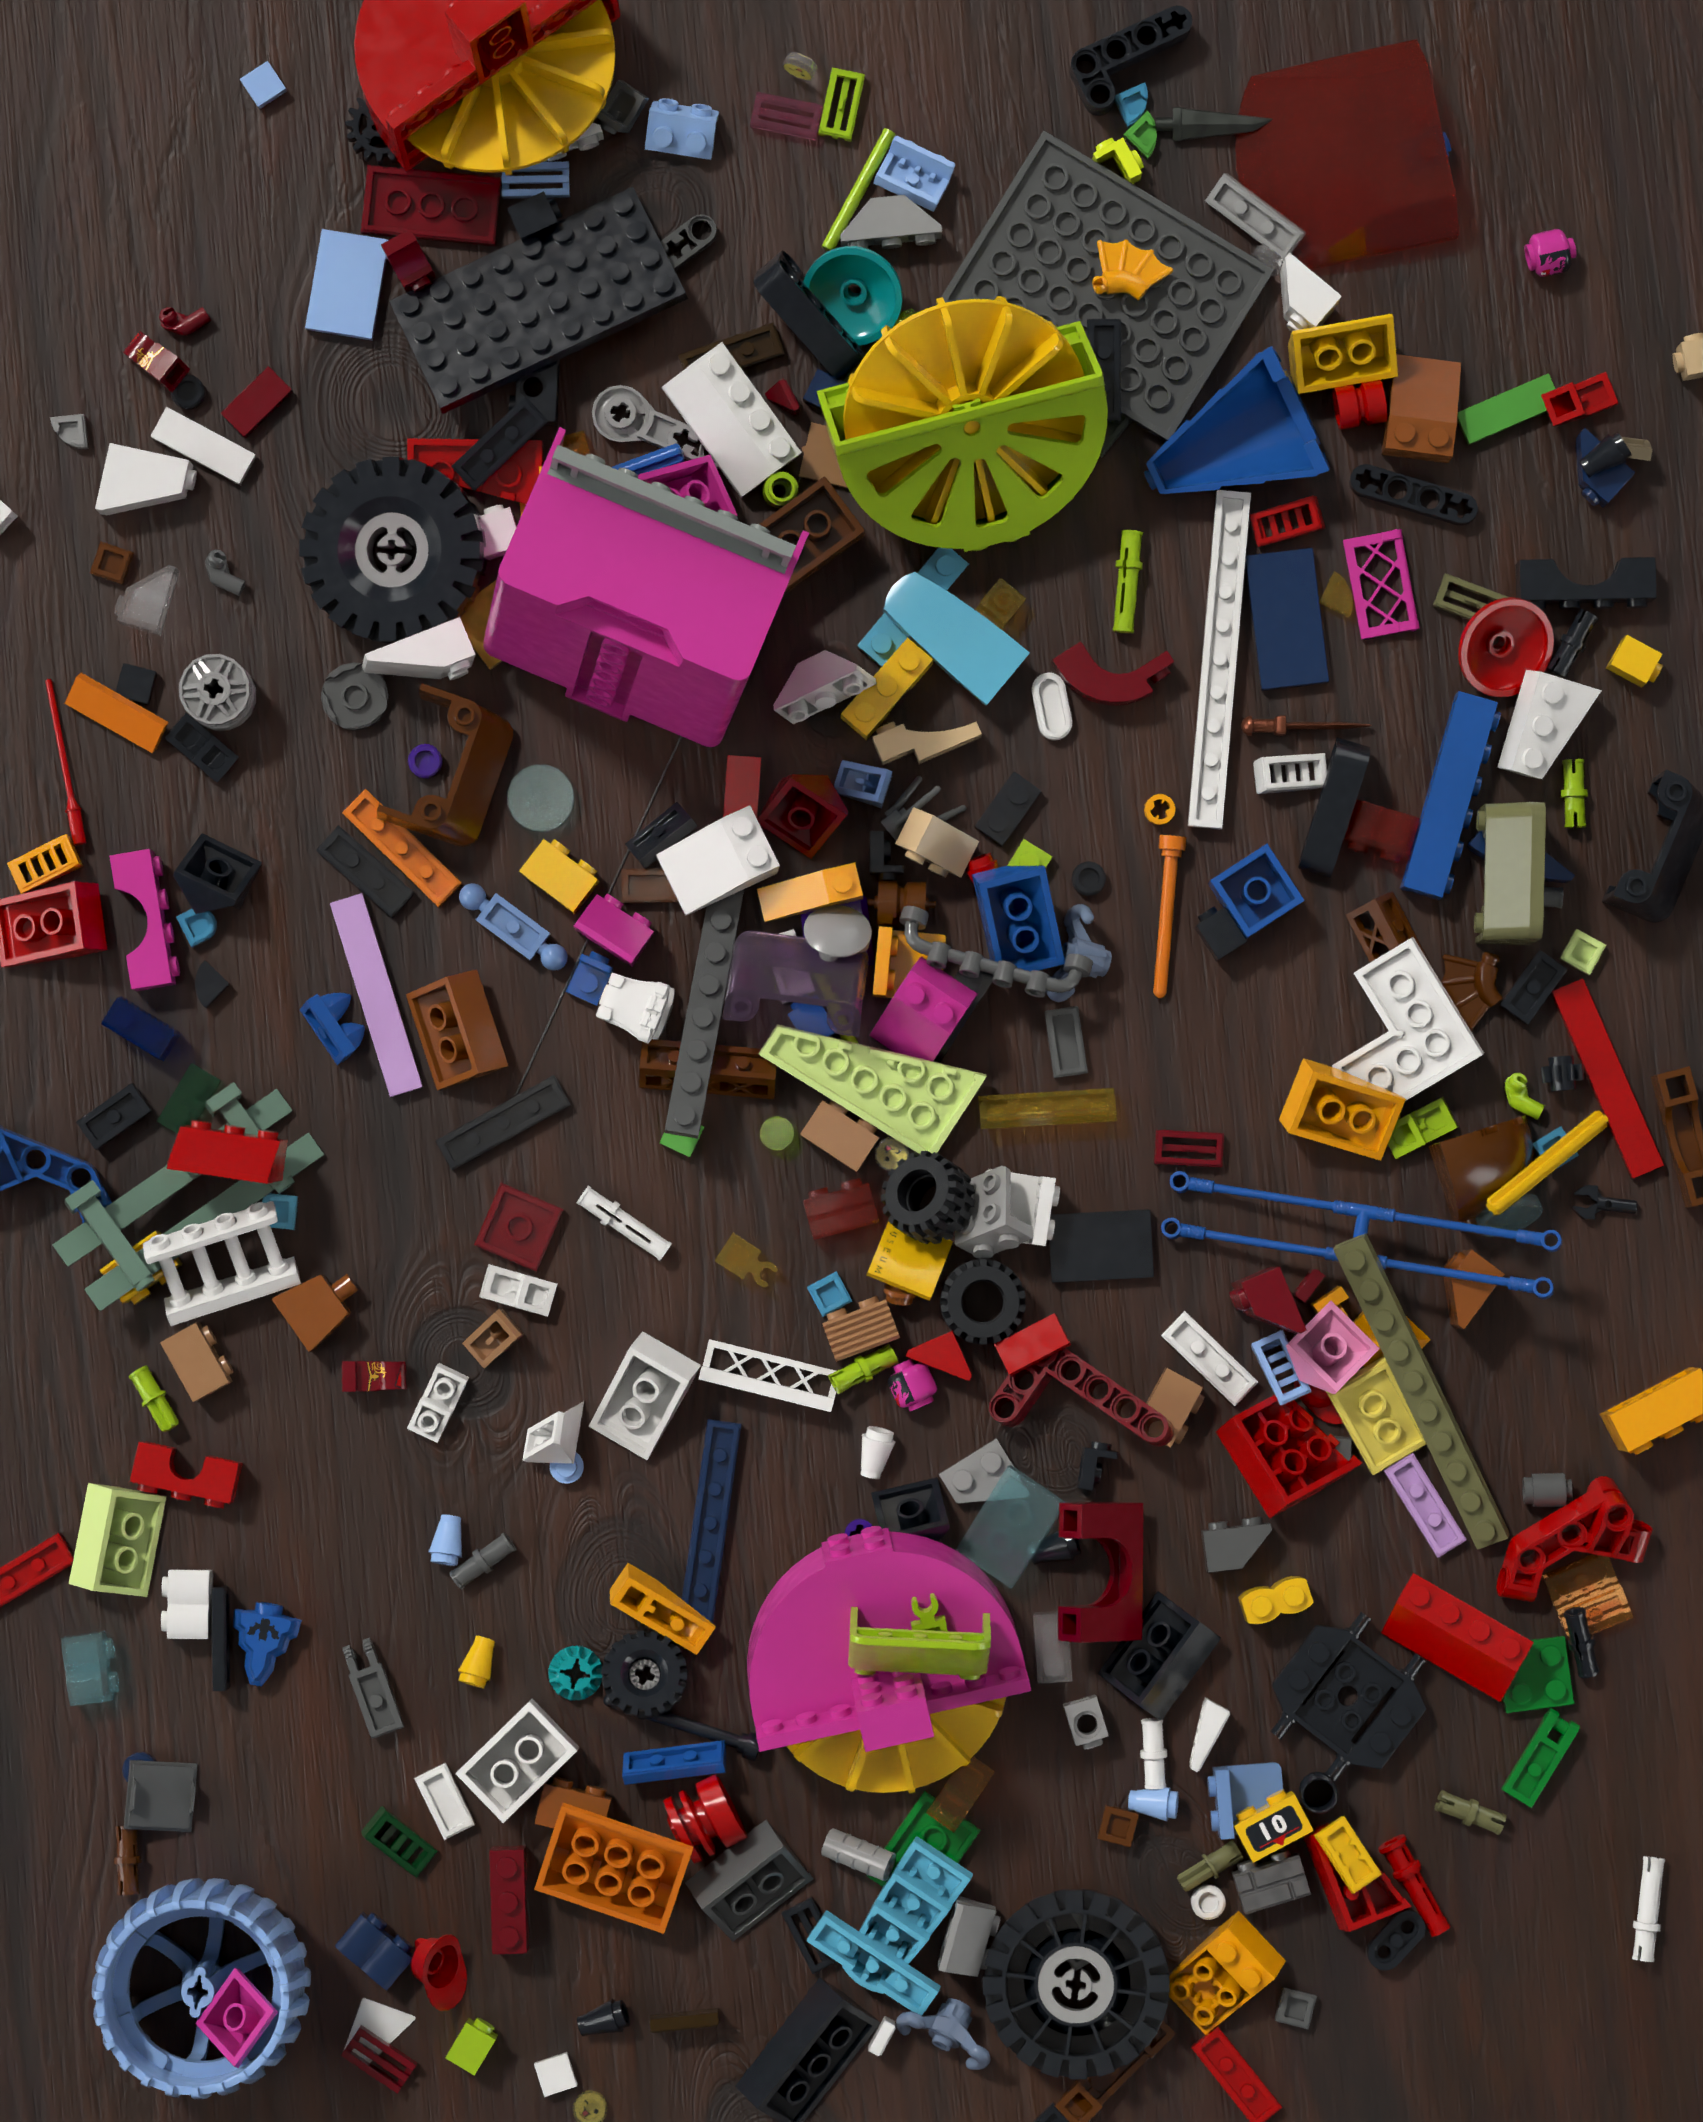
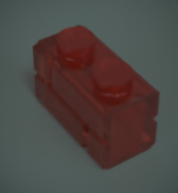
(841, 1209)

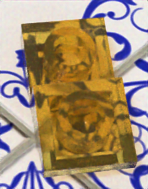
(1000, 603)

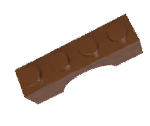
(1682, 1125)

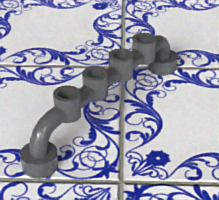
(1003, 972)

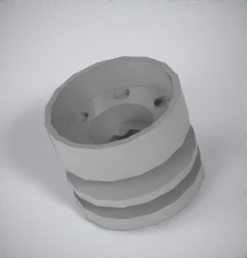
(227, 708)

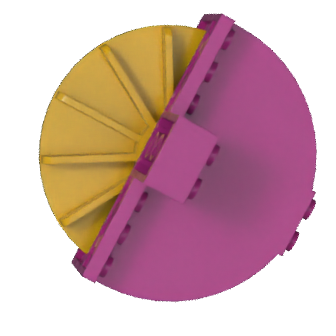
(884, 1726)

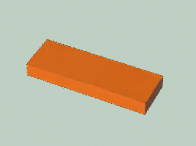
(116, 712)

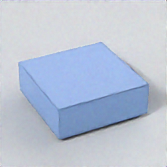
(263, 85)

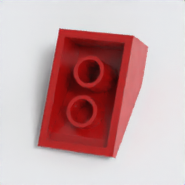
(51, 924)

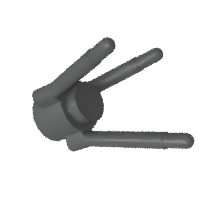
(897, 818)

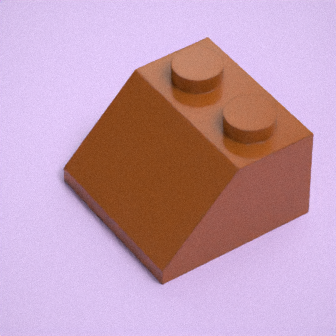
(1467, 1296)

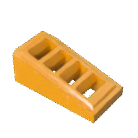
(61, 842)

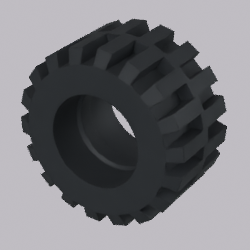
(910, 1183)
(1004, 1280)

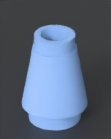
(447, 1541)
(1155, 1803)

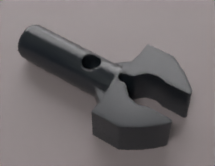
(1602, 1203)

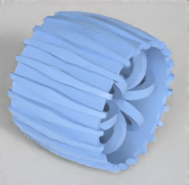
(139, 1929)

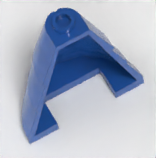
(1242, 436)

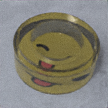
(590, 2107)

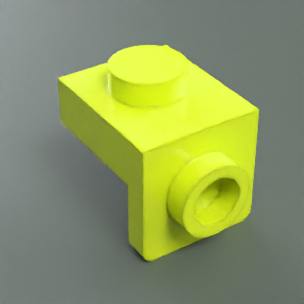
(1126, 160)

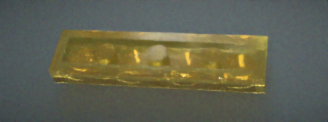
(1047, 1108)

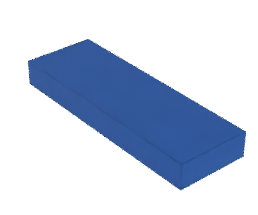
(674, 1762)

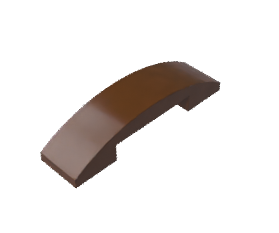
(1088, 2095)

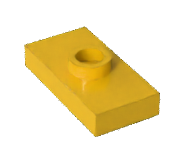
(1347, 1854)

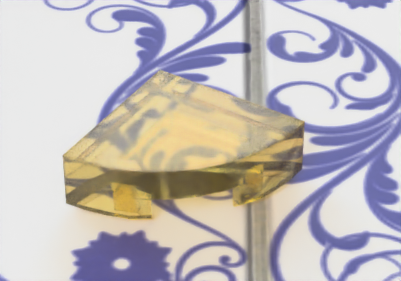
(1338, 595)

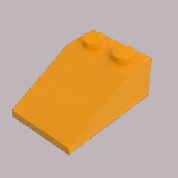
(1341, 1110)

